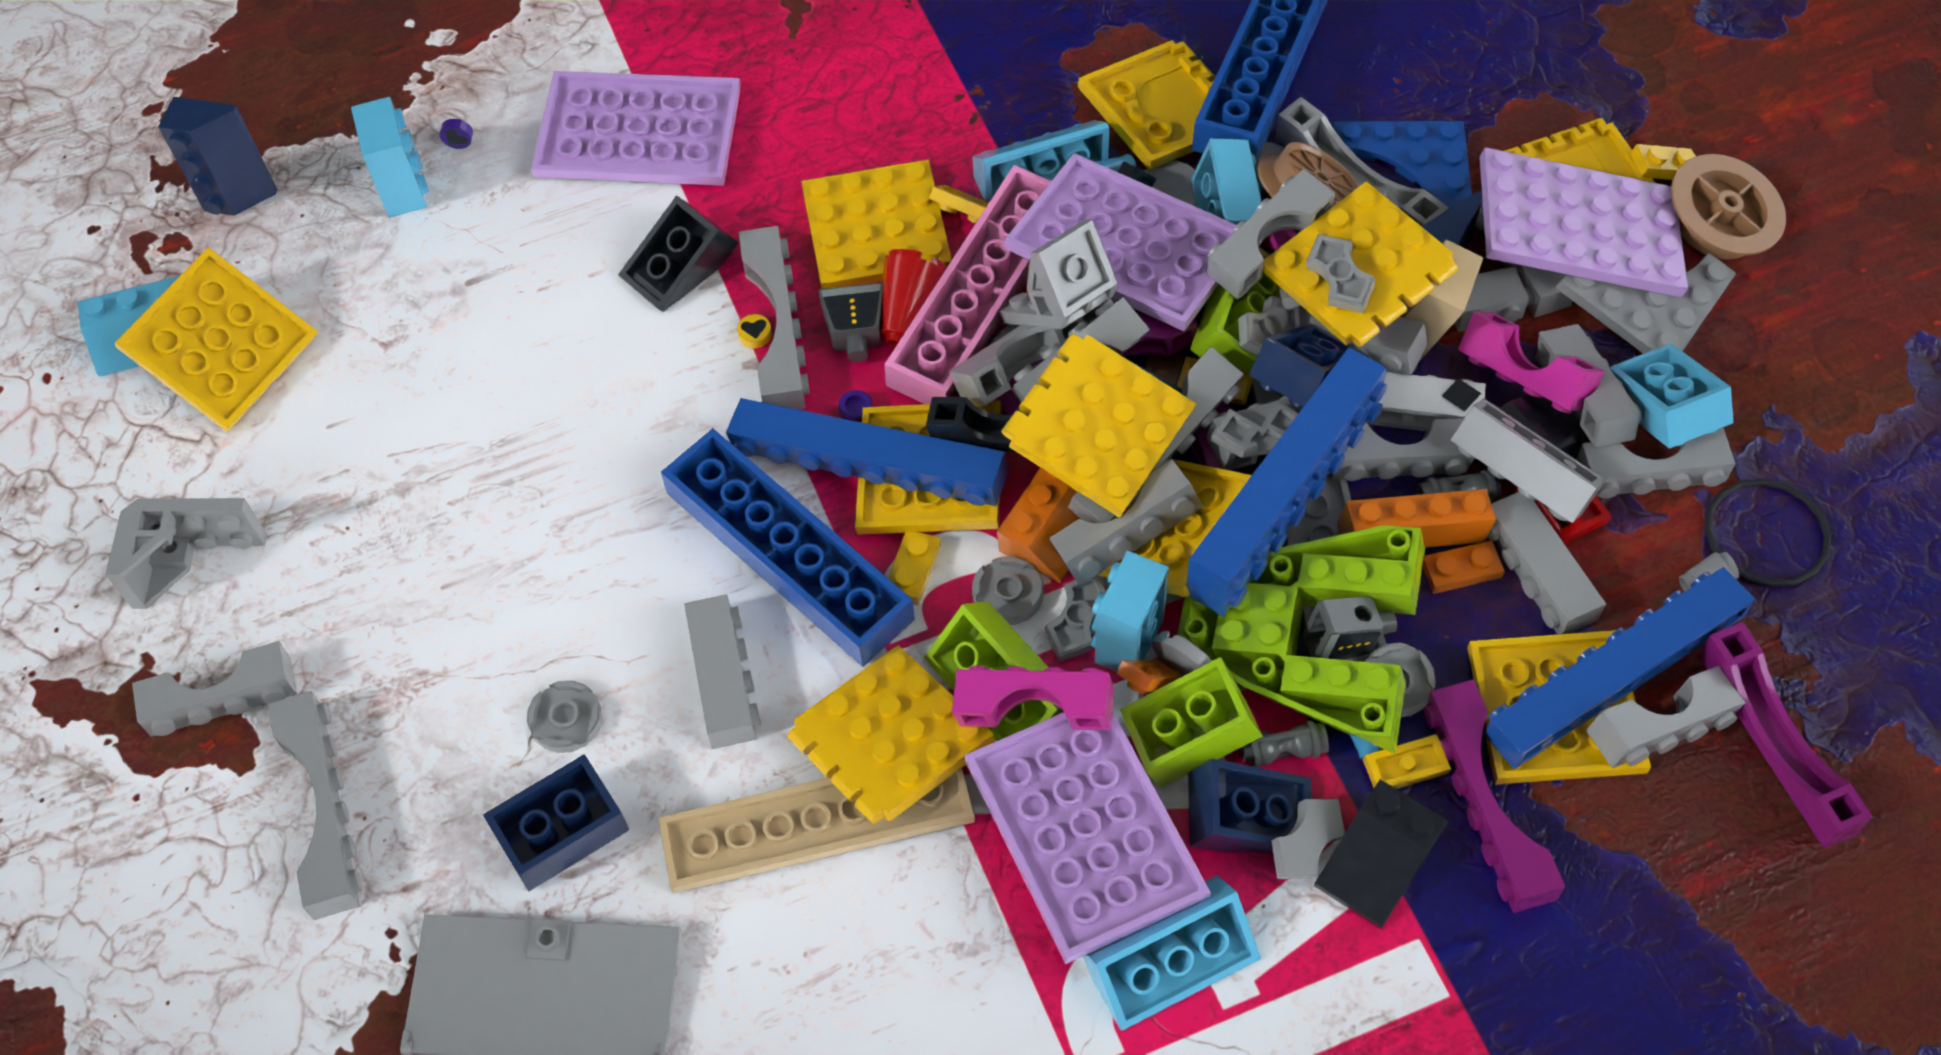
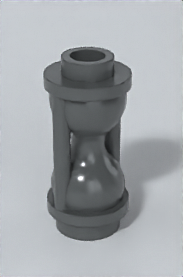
(1475, 481)
(1301, 741)

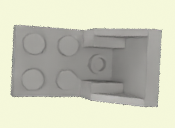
(1064, 280)
(148, 526)

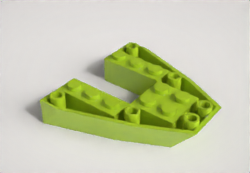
(1264, 630)

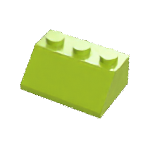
(1190, 722)

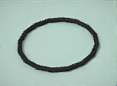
(1782, 486)

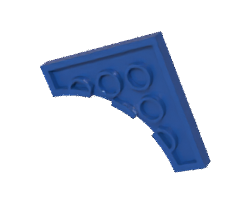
(1421, 151)

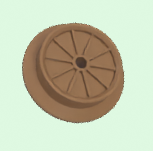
(1296, 156)
(1727, 207)

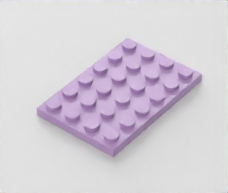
(637, 128)
(1581, 223)
(1149, 237)
(1086, 832)

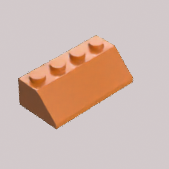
(1036, 518)

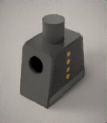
(853, 318)
(1346, 628)

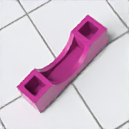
(1496, 344)
(987, 695)

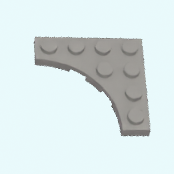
(1648, 317)

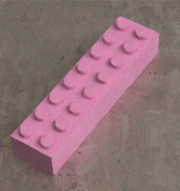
(967, 299)

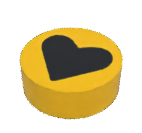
(754, 331)

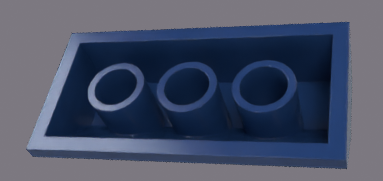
(216, 155)

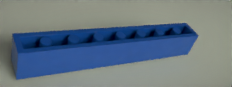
(869, 452)
(1617, 667)

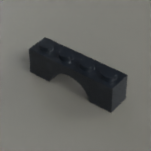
(966, 423)

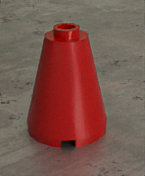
(905, 289)

